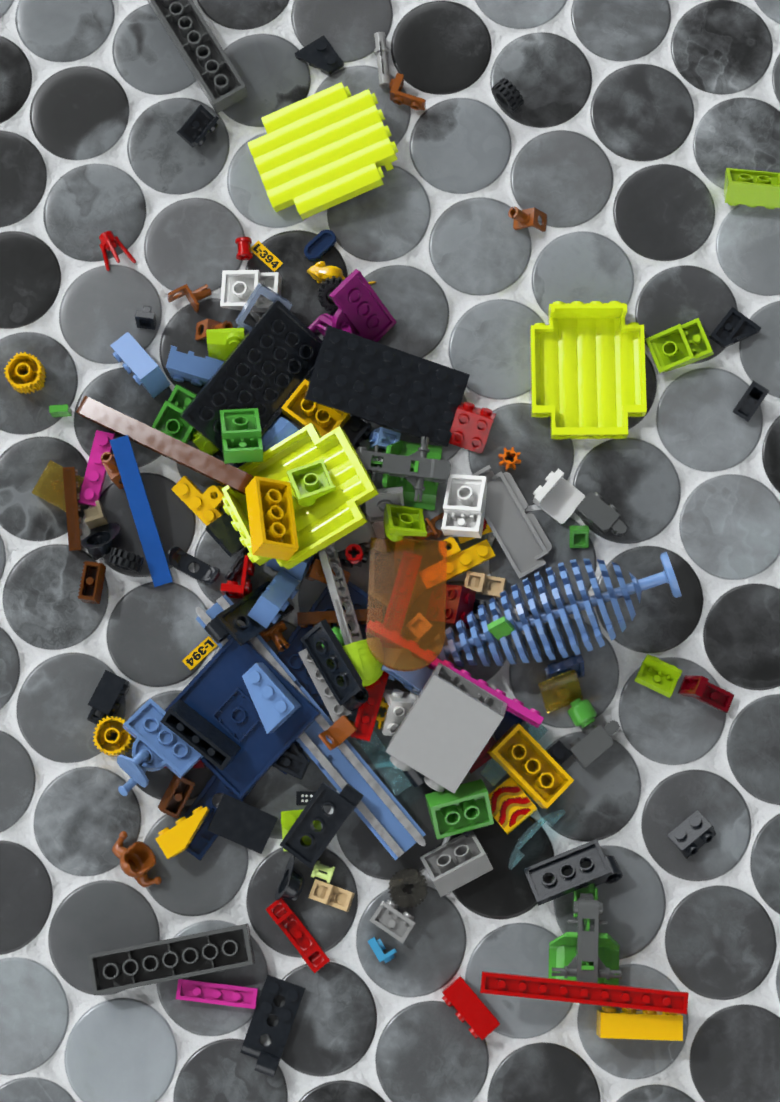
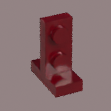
(708, 693)

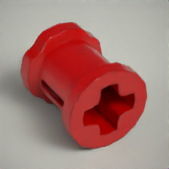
(244, 250)
(349, 550)

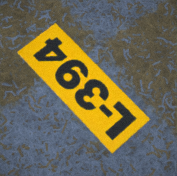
(266, 256)
(199, 653)

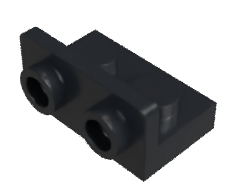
(357, 430)

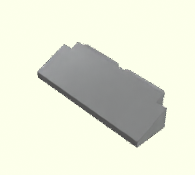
(515, 530)

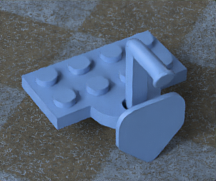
(156, 742)

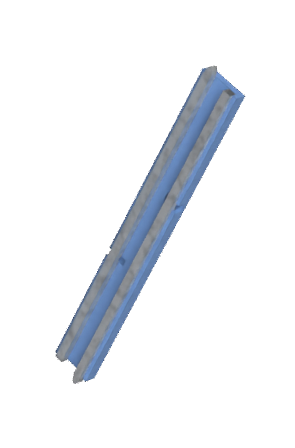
(343, 764)

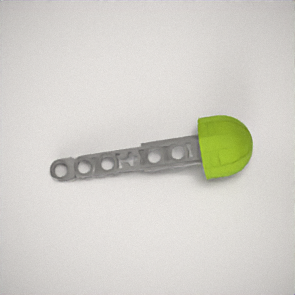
(355, 647)

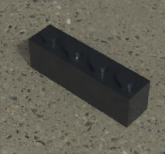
(200, 734)

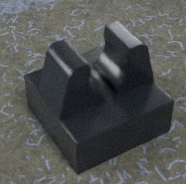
(145, 318)

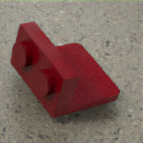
(458, 604)

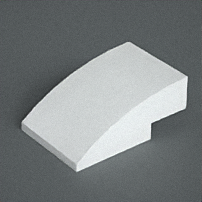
(240, 284)
(464, 506)

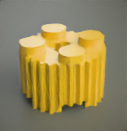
(18, 366)
(103, 733)

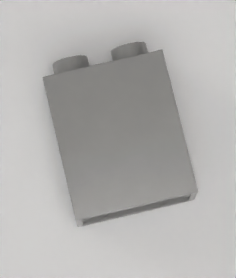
(446, 729)

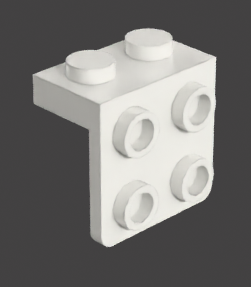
(558, 497)
(399, 705)

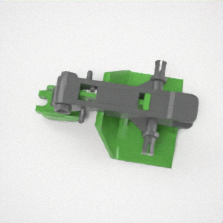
(409, 465)
(586, 953)

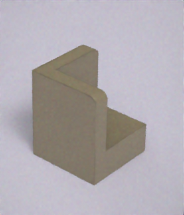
(95, 516)

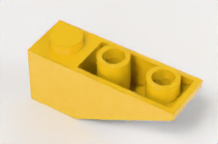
(178, 838)

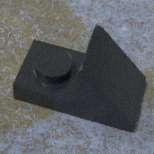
(750, 401)

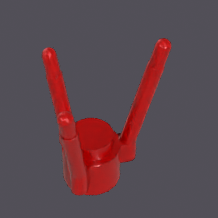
(108, 243)

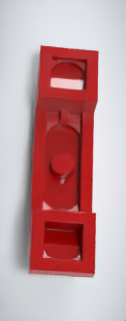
(298, 934)

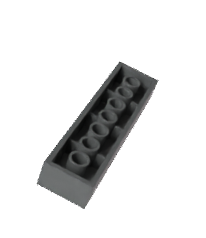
(200, 52)
(171, 959)

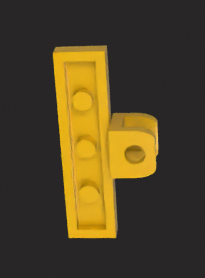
(205, 504)
(462, 561)

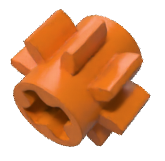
(512, 454)

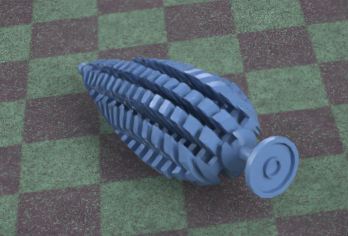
(552, 614)

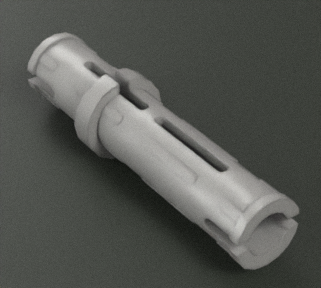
(380, 40)

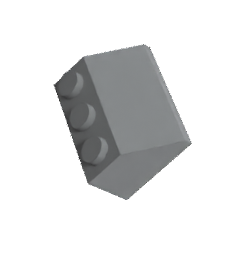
(456, 863)

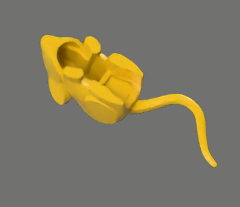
(321, 272)

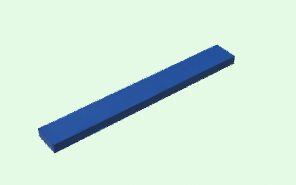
(141, 510)

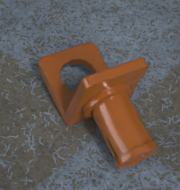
(527, 218)
(192, 296)
(210, 324)
(111, 467)
(431, 529)
(275, 634)
(338, 732)

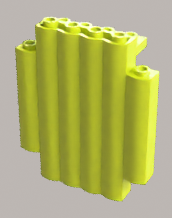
(323, 150)
(588, 370)
(331, 514)

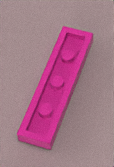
(95, 469)
(217, 993)

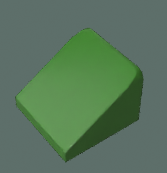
(579, 536)

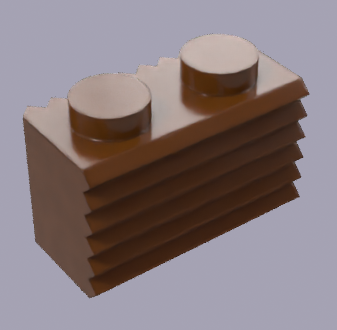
(92, 582)
(176, 796)

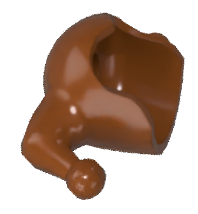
(136, 860)

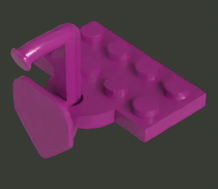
(358, 310)

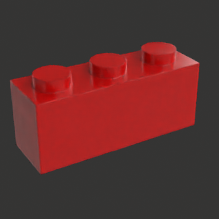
(470, 1008)

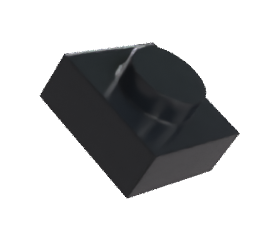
(559, 752)

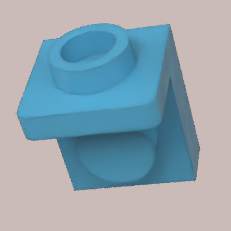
(378, 947)

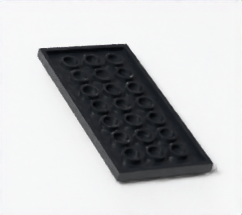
(257, 373)
(386, 386)

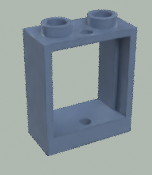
(259, 290)

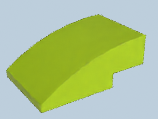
(679, 346)

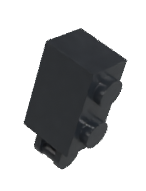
(107, 696)

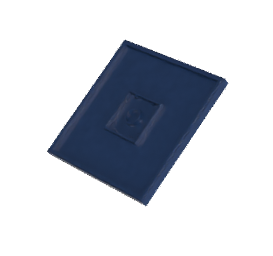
(224, 701)

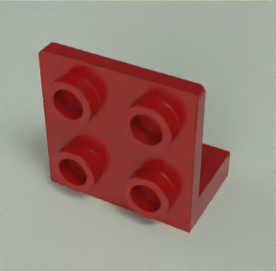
(237, 591)

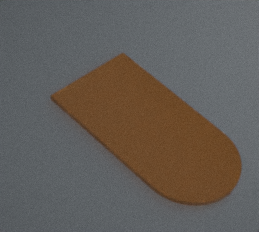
(406, 602)

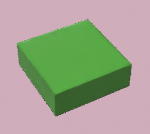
(60, 410)
(500, 628)

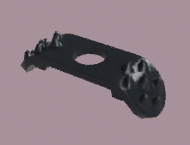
(181, 560)

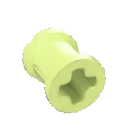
(316, 873)

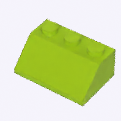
(752, 188)

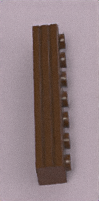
(72, 508)
(313, 618)

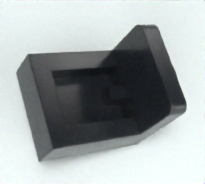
(342, 557)

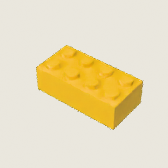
(271, 518)
(530, 766)
(638, 1024)

